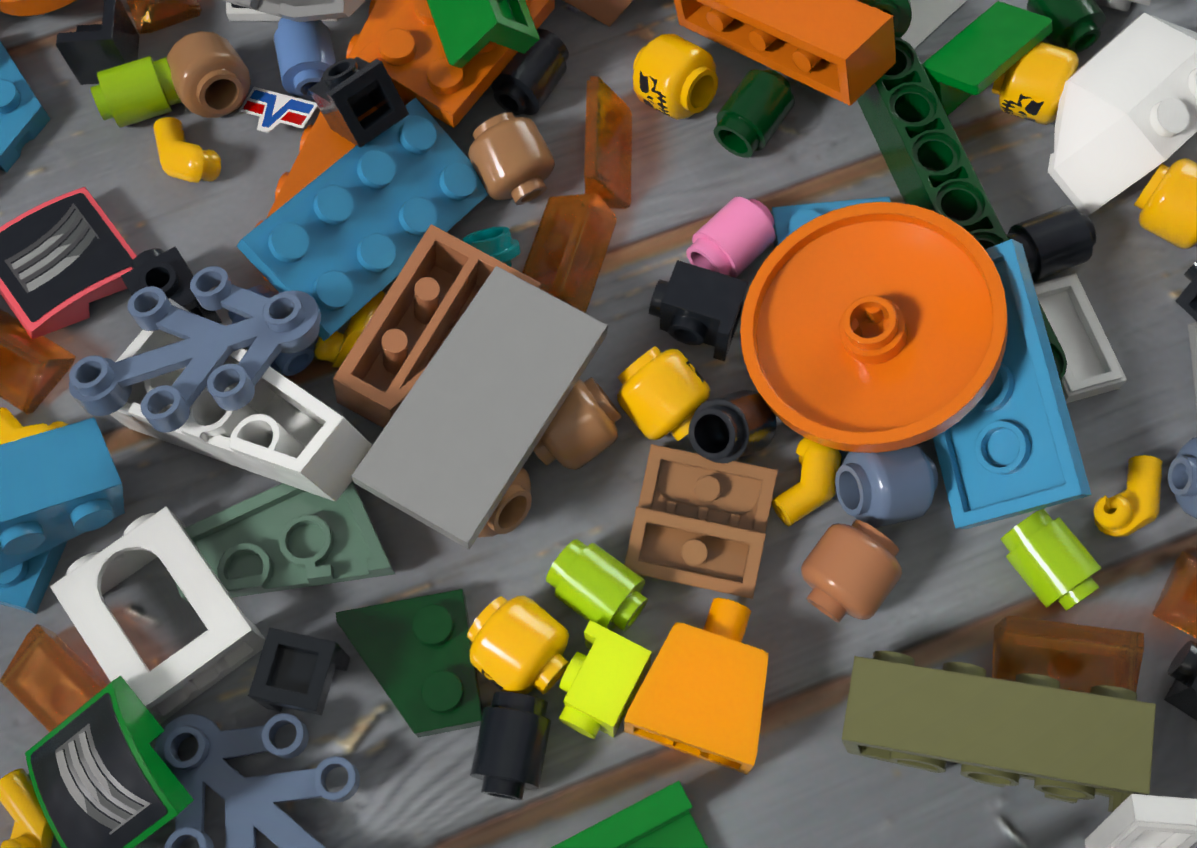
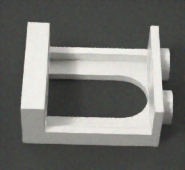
(195, 667)

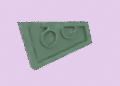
(290, 542)

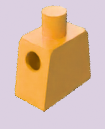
(705, 691)

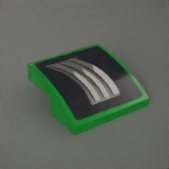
(102, 776)

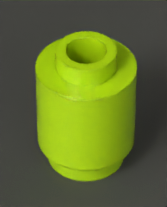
(135, 91)
(1051, 560)
(597, 585)

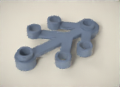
(272, 326)
(247, 799)

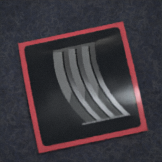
(60, 262)

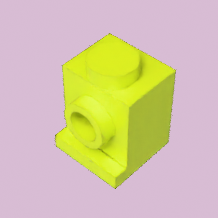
(602, 682)

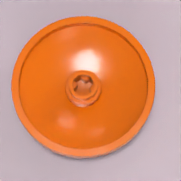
(874, 327)

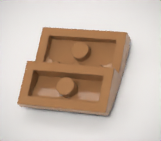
(701, 521)

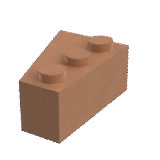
(413, 323)

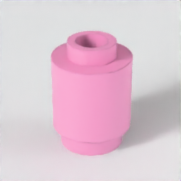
(733, 237)

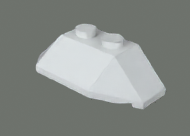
(1125, 111)

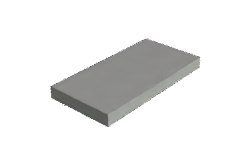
(480, 406)

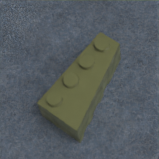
(1001, 728)

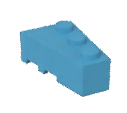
(55, 490)

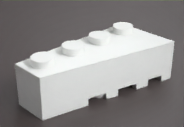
(276, 435)

